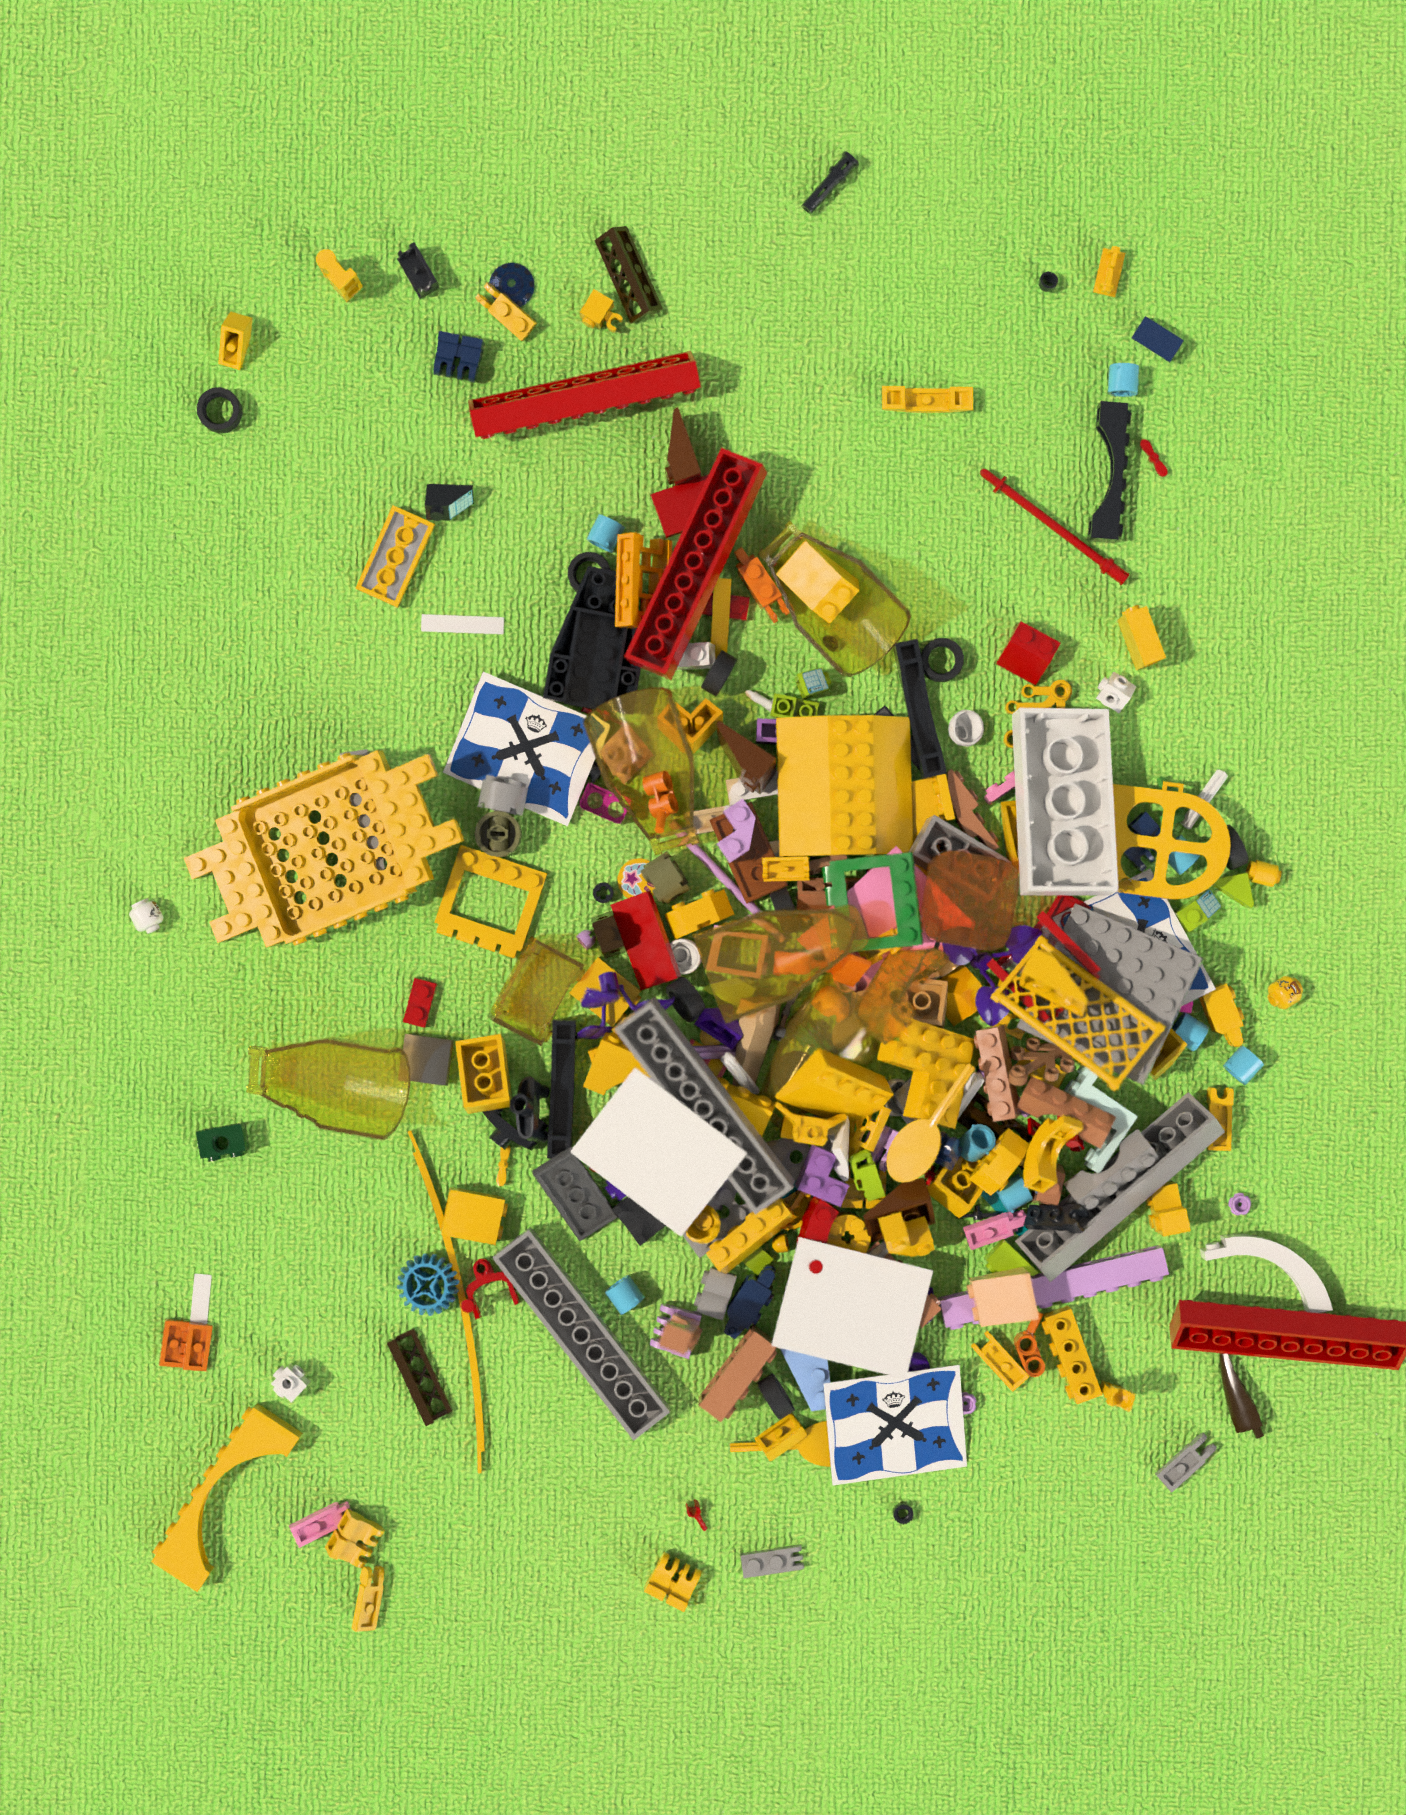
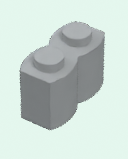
(715, 1294)

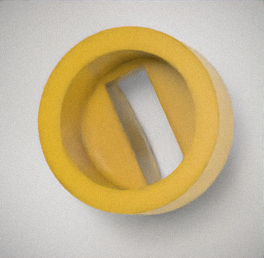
(780, 1243)

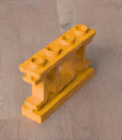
(630, 573)

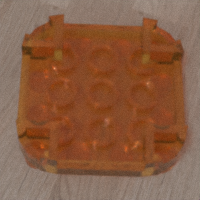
(969, 900)

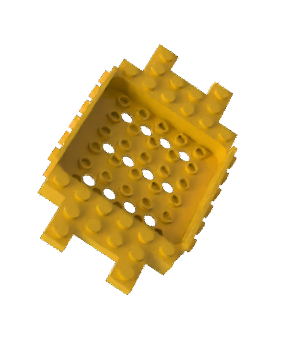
(256, 879)

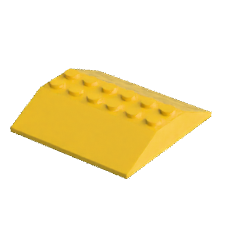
(844, 785)

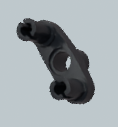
(527, 1117)
(505, 1133)

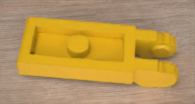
(507, 312)
(368, 1599)

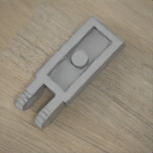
(1185, 1463)

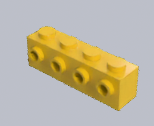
(750, 1235)
(1072, 1355)

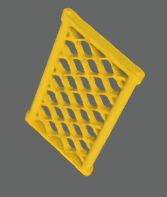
(1111, 995)

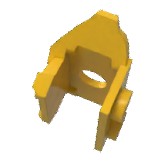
(806, 1128)

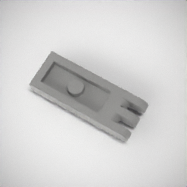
(771, 1561)

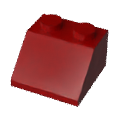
(1028, 653)

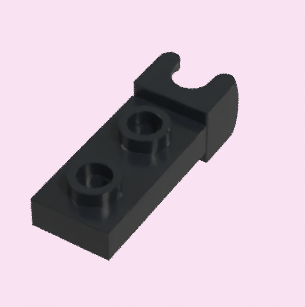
(1055, 1217)

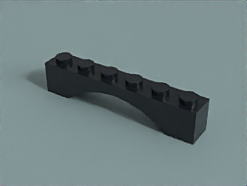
(1111, 425)
(918, 709)
(561, 1086)

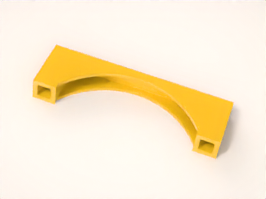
(616, 1062)
(184, 1549)

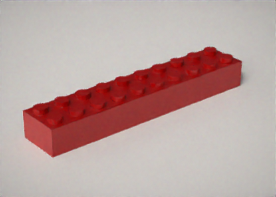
(584, 394)
(696, 563)
(1288, 1334)

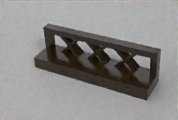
(631, 270)
(974, 1116)
(411, 1380)

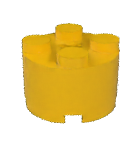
(855, 1226)

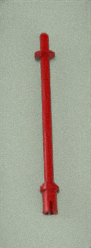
(1105, 564)

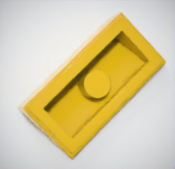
(780, 1437)

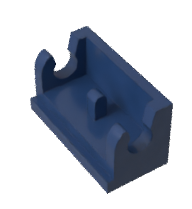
(1157, 339)

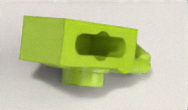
(868, 1174)

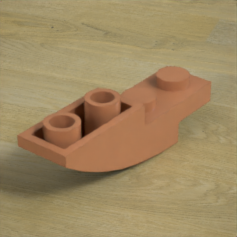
(963, 803)

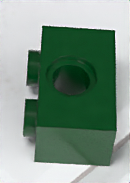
(235, 1134)

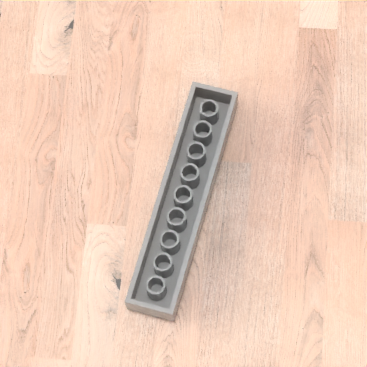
(685, 1076)
(1177, 1140)
(581, 1333)

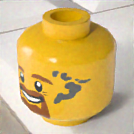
(1285, 992)

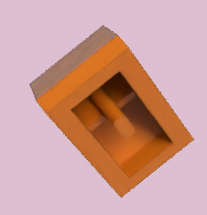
(850, 969)

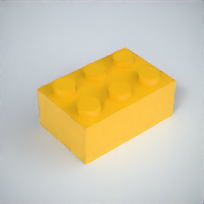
(484, 1073)

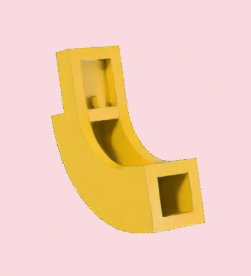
(1044, 1151)

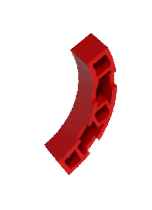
(816, 1226)

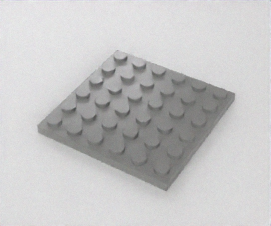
(1140, 970)

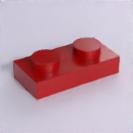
(738, 607)
(420, 1002)

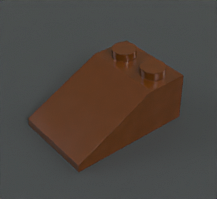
(681, 457)
(749, 761)
(908, 1198)

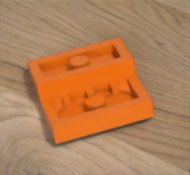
(185, 1345)

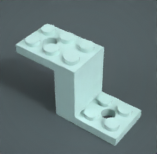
(1083, 1090)

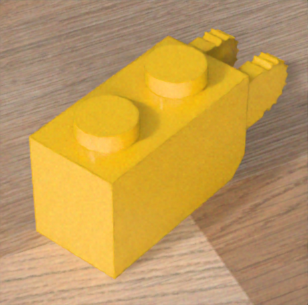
(1223, 1014)

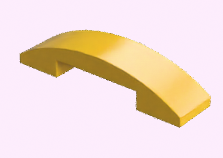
(927, 399)

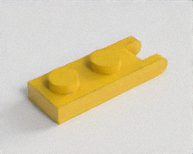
(1001, 1362)

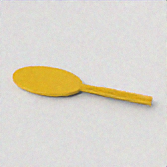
(919, 1141)
(812, 1448)

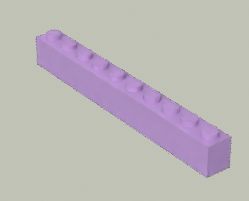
(1076, 1280)

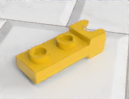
(1222, 1110)
(1117, 1395)

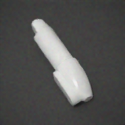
(761, 700)

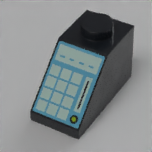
(447, 500)

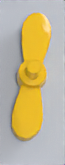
(503, 1165)

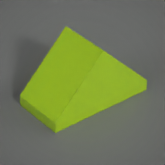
(1237, 888)

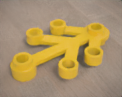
(1048, 703)

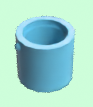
(1123, 379)
(605, 533)
(1181, 861)
(1190, 1030)
(1243, 1065)
(976, 1142)
(1014, 1194)
(624, 1294)

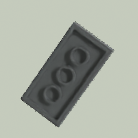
(574, 1194)

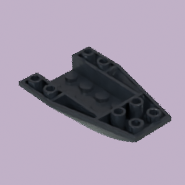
(589, 651)

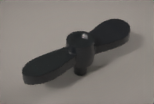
(978, 1215)

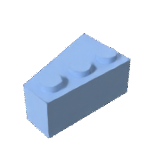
(810, 1375)

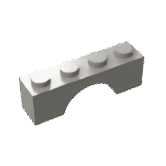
(1134, 1157)

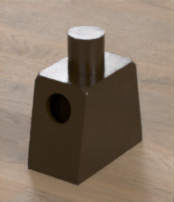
(608, 934)

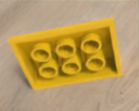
(835, 1086)

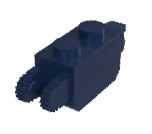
(749, 1300)

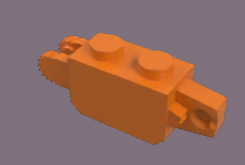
(759, 583)

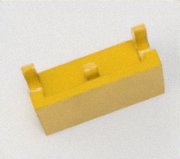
(785, 869)

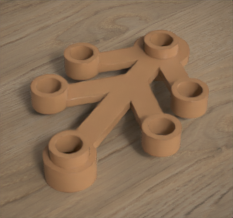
(1019, 1073)

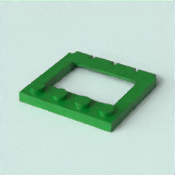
(904, 895)

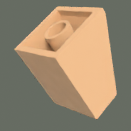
(1003, 1297)

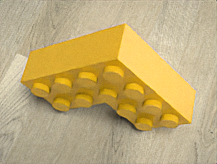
(936, 1063)

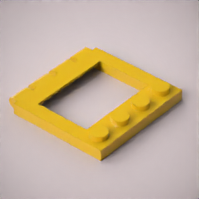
(501, 871)

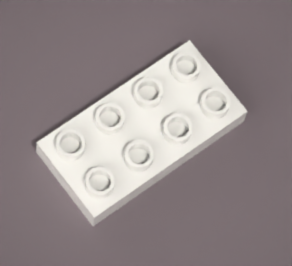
(1064, 802)

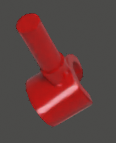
(695, 1512)

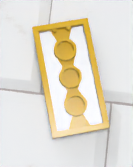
(395, 556)

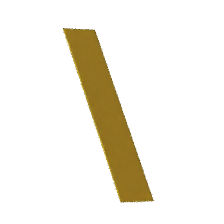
(720, 615)

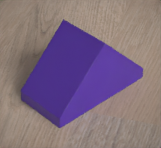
(713, 1024)

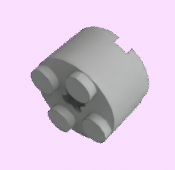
(503, 796)

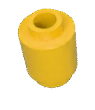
(1263, 873)

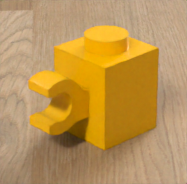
(598, 310)

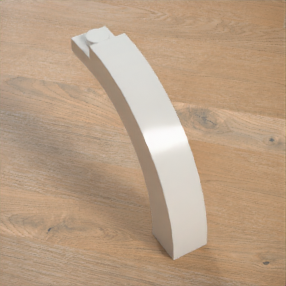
(1308, 1283)

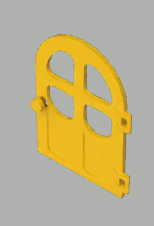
(1215, 850)

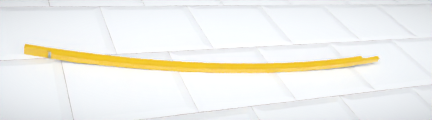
(461, 1297)

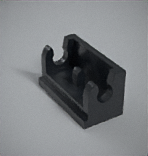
(417, 271)

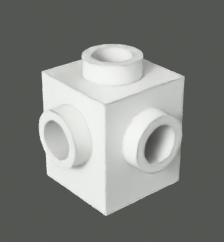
(1115, 691)
(283, 1387)

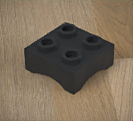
(637, 1220)

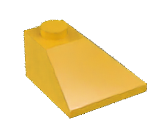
(961, 994)
(1168, 1054)

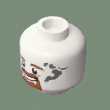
(146, 916)

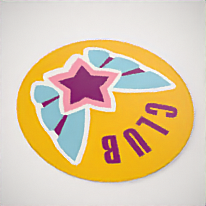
(631, 880)

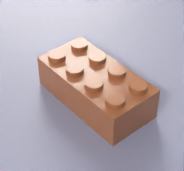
(737, 1373)

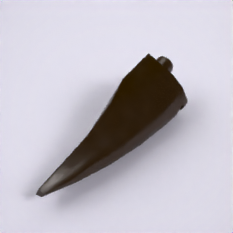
(1239, 1402)

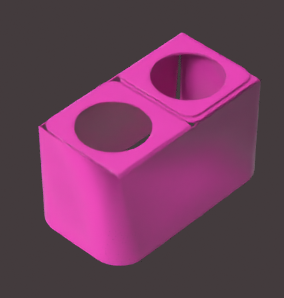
(606, 802)

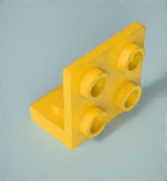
(932, 798)

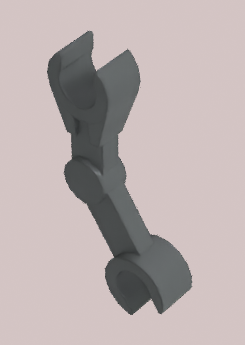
(780, 1029)

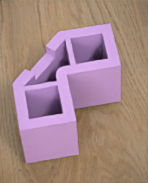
(743, 822)

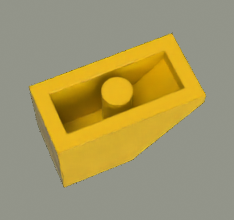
(234, 340)

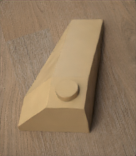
(928, 1001)
(756, 1039)

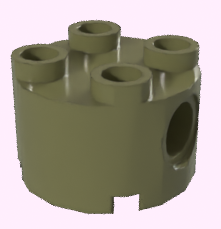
(498, 834)
(666, 878)

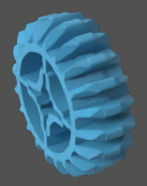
(434, 1290)

